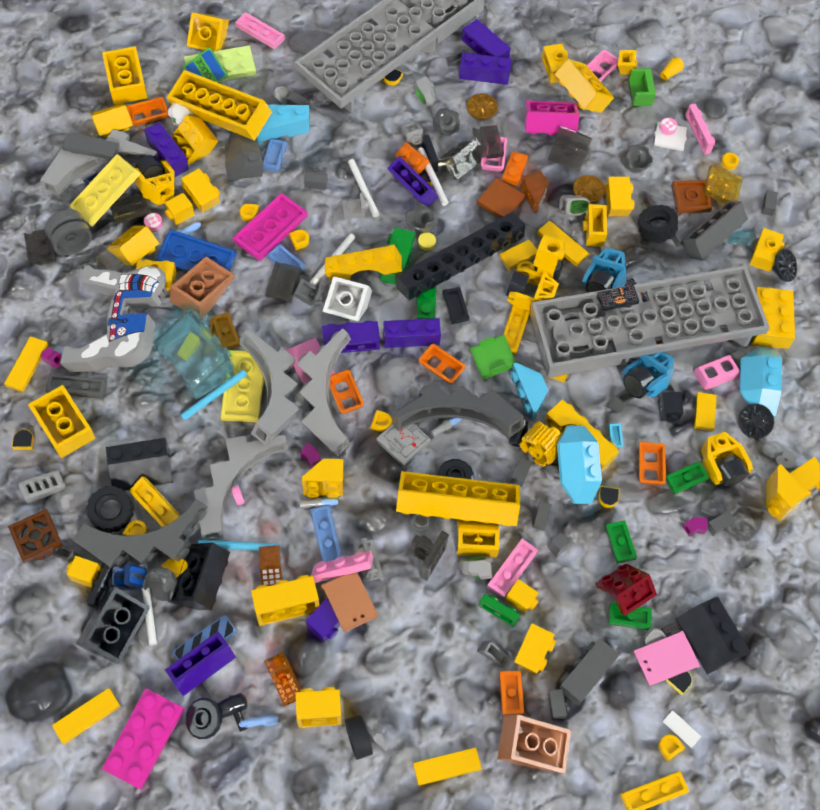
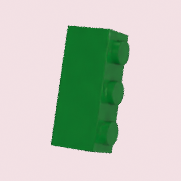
(404, 243)

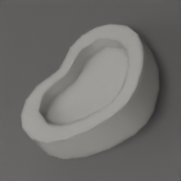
(281, 94)
(787, 460)
(653, 635)

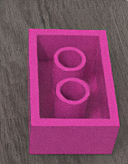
(549, 116)

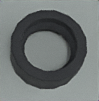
(358, 737)

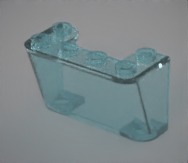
(195, 354)

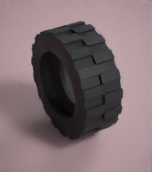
(658, 212)
(103, 495)

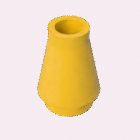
(673, 67)

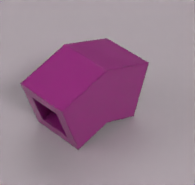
(51, 357)
(311, 455)
(695, 525)

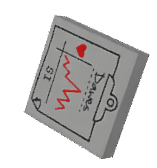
(403, 444)

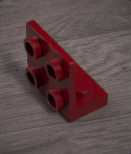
(629, 587)

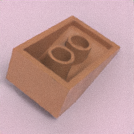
(201, 287)
(534, 744)

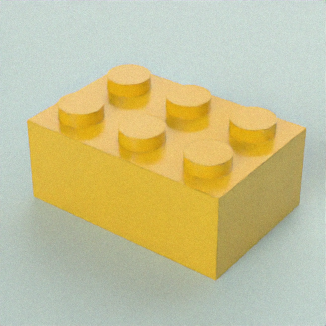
(124, 75)
(584, 86)
(779, 312)
(61, 421)
(285, 600)

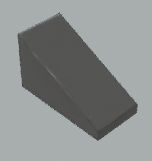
(455, 59)
(621, 401)
(65, 554)
(493, 653)

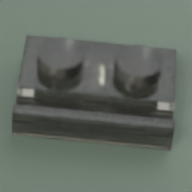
(489, 141)
(129, 208)
(39, 248)
(283, 282)

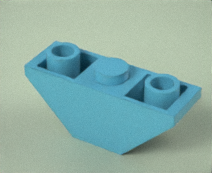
(530, 388)

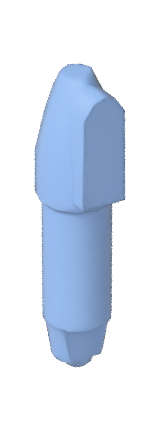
(191, 228)
(266, 720)

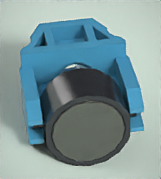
(602, 274)
(648, 375)

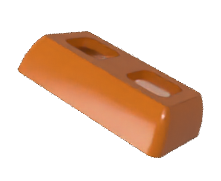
(146, 107)
(446, 361)
(352, 392)
(659, 466)

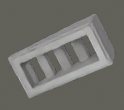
(44, 492)

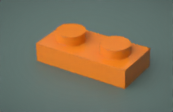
(412, 158)
(515, 168)
(511, 693)

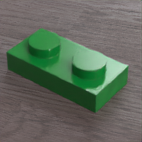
(427, 304)
(687, 478)
(620, 542)
(505, 613)
(638, 618)

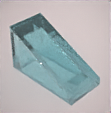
(741, 237)

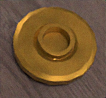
(482, 106)
(590, 188)

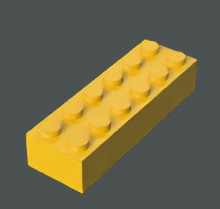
(220, 104)
(458, 498)

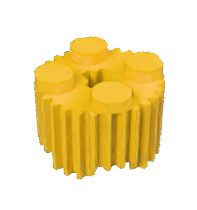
(541, 443)

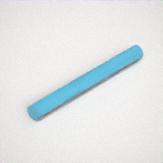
(213, 395)
(238, 545)

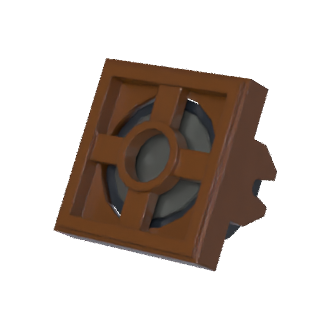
(35, 536)

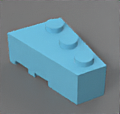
(285, 121)

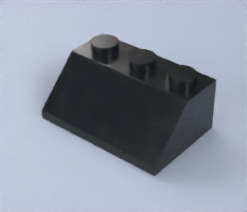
(137, 460)
(201, 581)
(113, 625)
(713, 635)

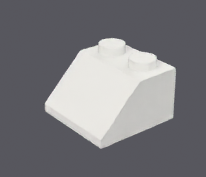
(347, 299)

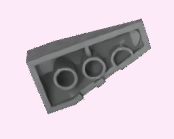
(243, 158)

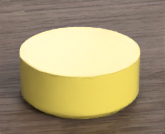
(426, 241)

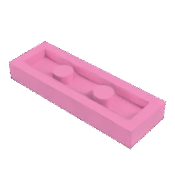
(260, 30)
(700, 129)
(342, 566)
(512, 568)

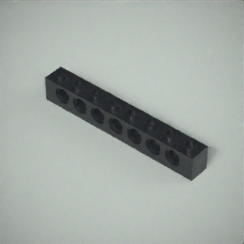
(460, 256)

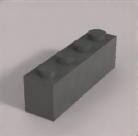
(715, 230)

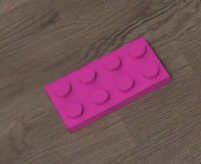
(270, 227)
(143, 739)

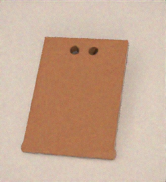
(349, 601)

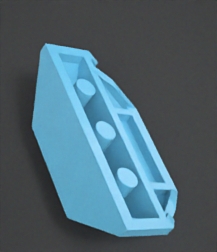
(761, 378)
(579, 464)

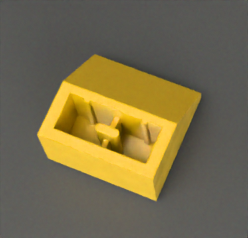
(194, 138)
(324, 479)
(477, 539)

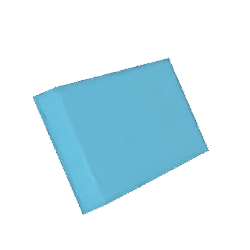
(615, 434)

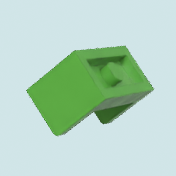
(641, 87)

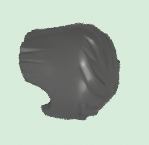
(446, 122)
(637, 158)
(422, 218)
(161, 583)

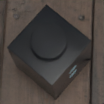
(670, 406)

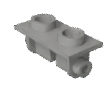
(375, 571)

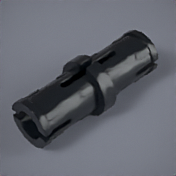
(99, 586)

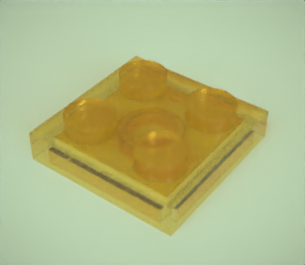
(722, 184)

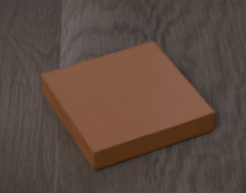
(690, 196)
(500, 198)

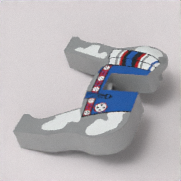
(128, 333)

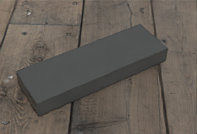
(90, 146)
(78, 385)

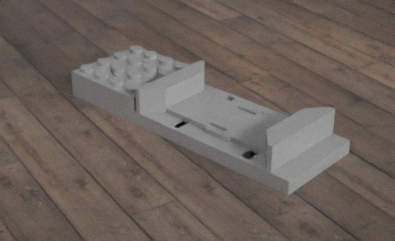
(373, 52)
(680, 312)

